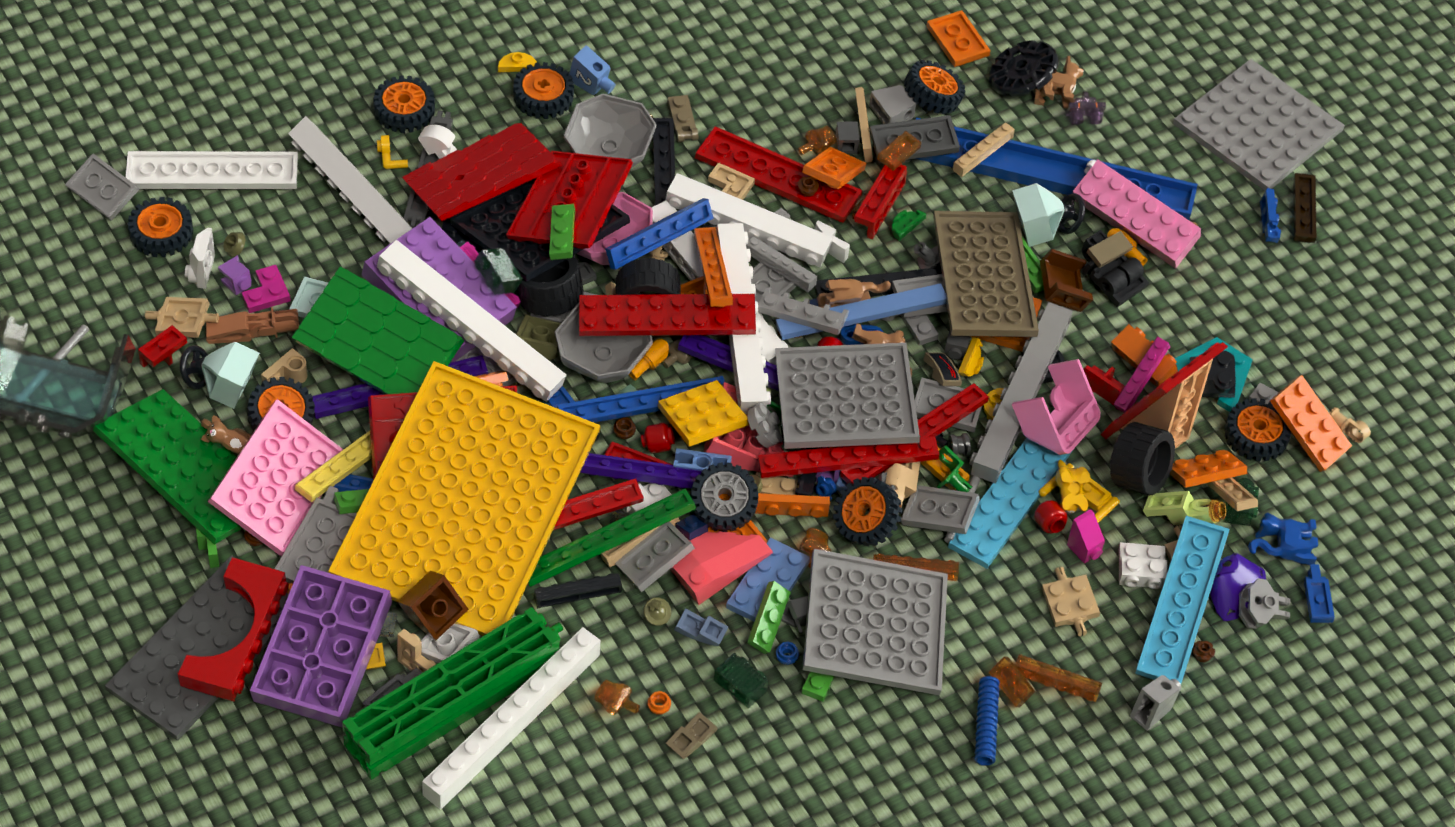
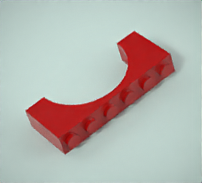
(225, 673)

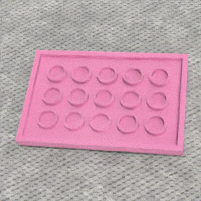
(262, 480)

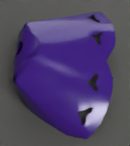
(1231, 582)

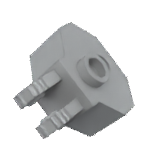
(1262, 604)

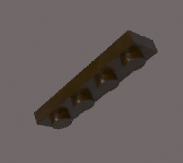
(1304, 207)

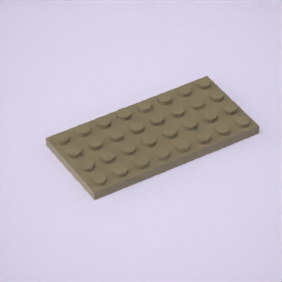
(985, 274)

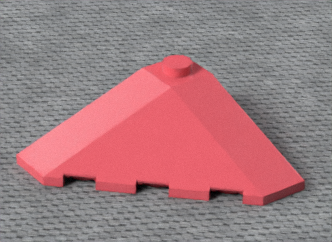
(740, 443)
(718, 562)

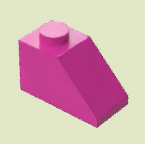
(1086, 537)

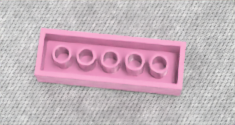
(1137, 213)

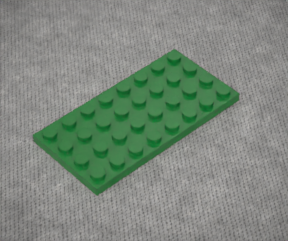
(168, 452)

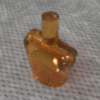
(818, 140)
(813, 540)
(615, 696)

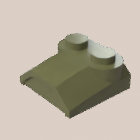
(540, 335)

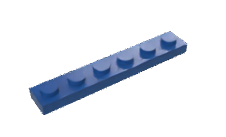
(659, 233)

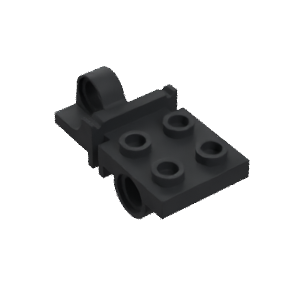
(1117, 279)

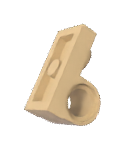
(290, 365)

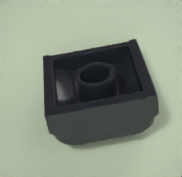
(1221, 377)

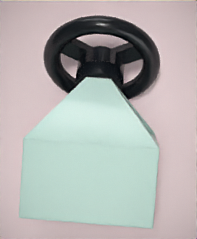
(1044, 213)
(222, 371)

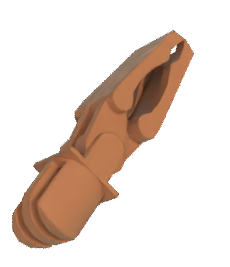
(245, 326)

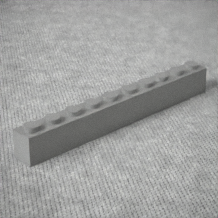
(1024, 385)

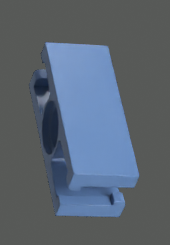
(698, 460)

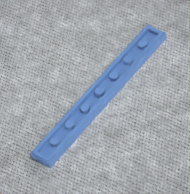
(874, 309)

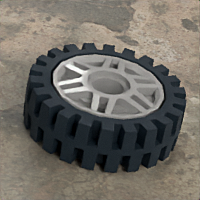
(729, 481)

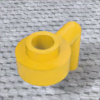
(384, 146)

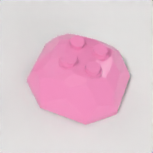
(640, 218)

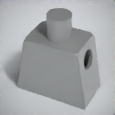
(892, 104)
(1162, 693)

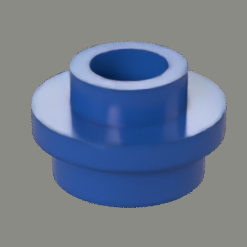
(787, 647)

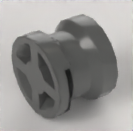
(959, 444)

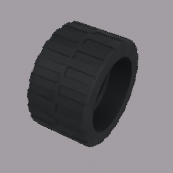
(648, 275)
(557, 294)
(1142, 458)

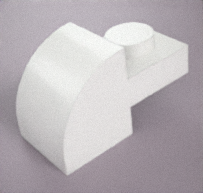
(437, 140)

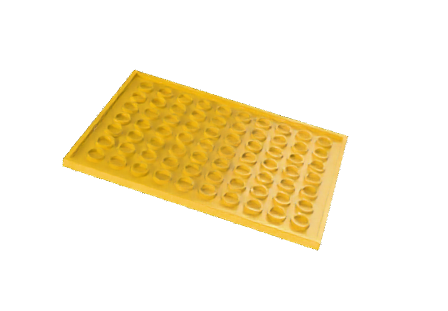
(467, 495)

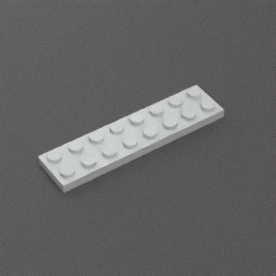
(212, 170)

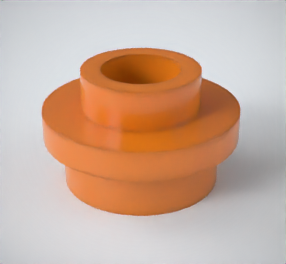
(659, 697)

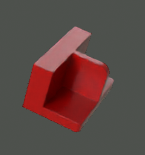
(162, 347)
(1103, 383)

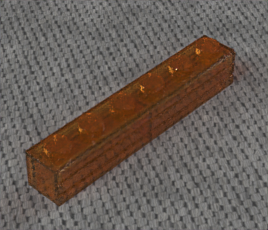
(949, 567)
(1058, 678)

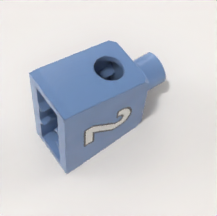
(591, 72)

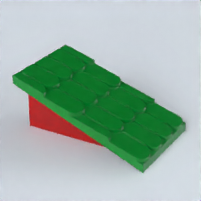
(375, 335)

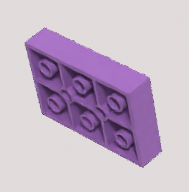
(451, 262)
(321, 646)

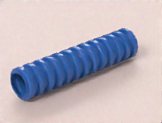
(987, 720)

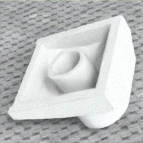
(201, 259)
(449, 643)

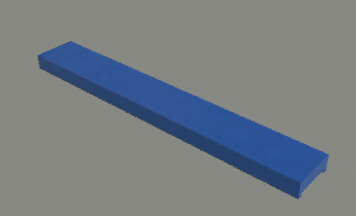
(1061, 170)

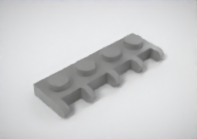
(802, 312)

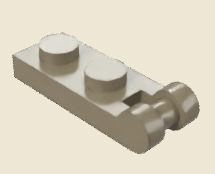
(682, 118)

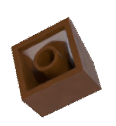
(433, 604)

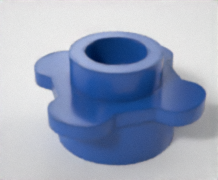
(825, 487)

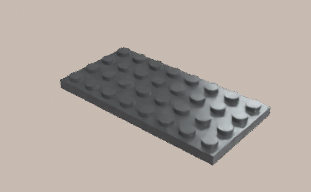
(204, 626)

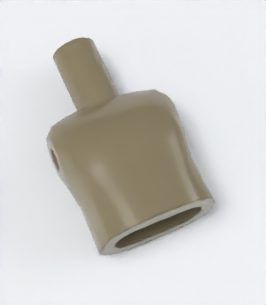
(676, 355)

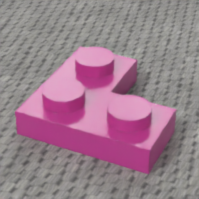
(271, 293)

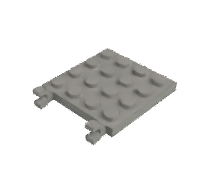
(316, 538)

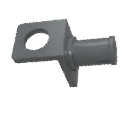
(928, 257)

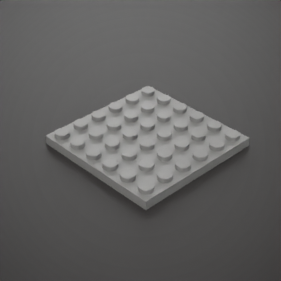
(1258, 125)
(846, 395)
(875, 622)

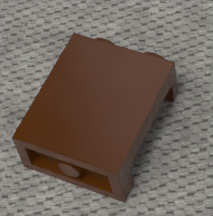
(1063, 280)

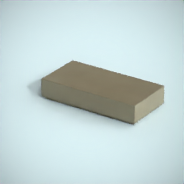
(1109, 249)

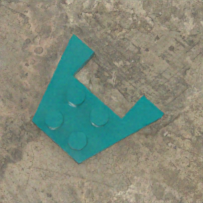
(1242, 367)

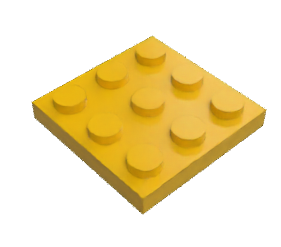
(703, 413)

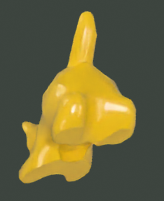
(1071, 487)

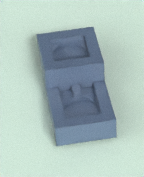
(703, 630)

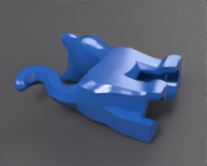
(1289, 536)

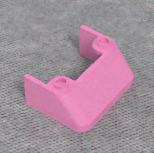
(1073, 411)

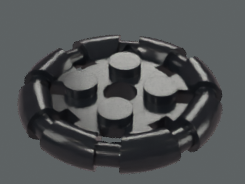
(1023, 70)

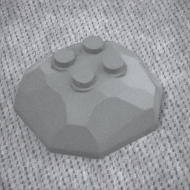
(610, 128)
(599, 356)

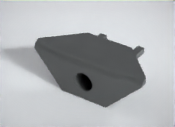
(796, 613)

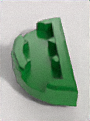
(905, 222)

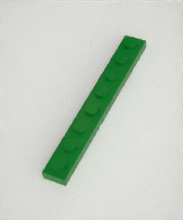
(612, 535)

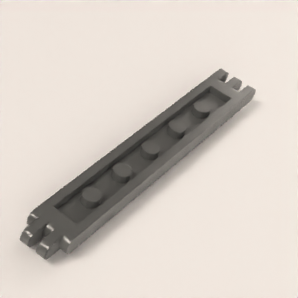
(416, 208)

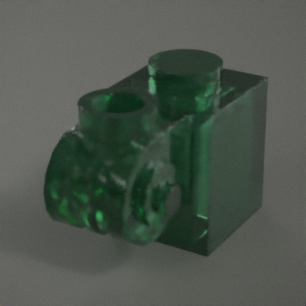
(1242, 517)

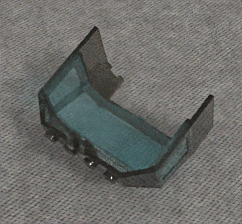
(53, 390)

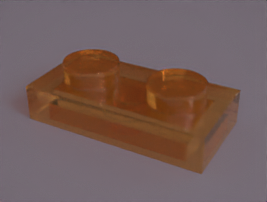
(899, 150)
(1012, 682)

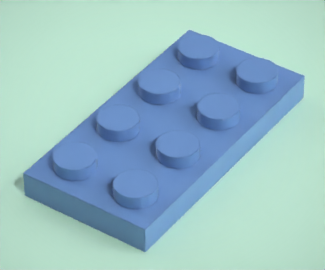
(782, 566)

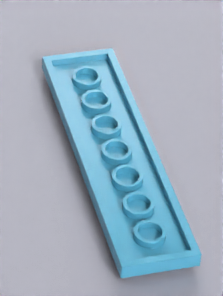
(1007, 503)
(1182, 600)

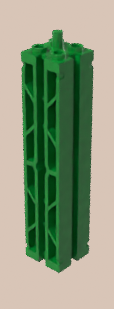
(450, 693)

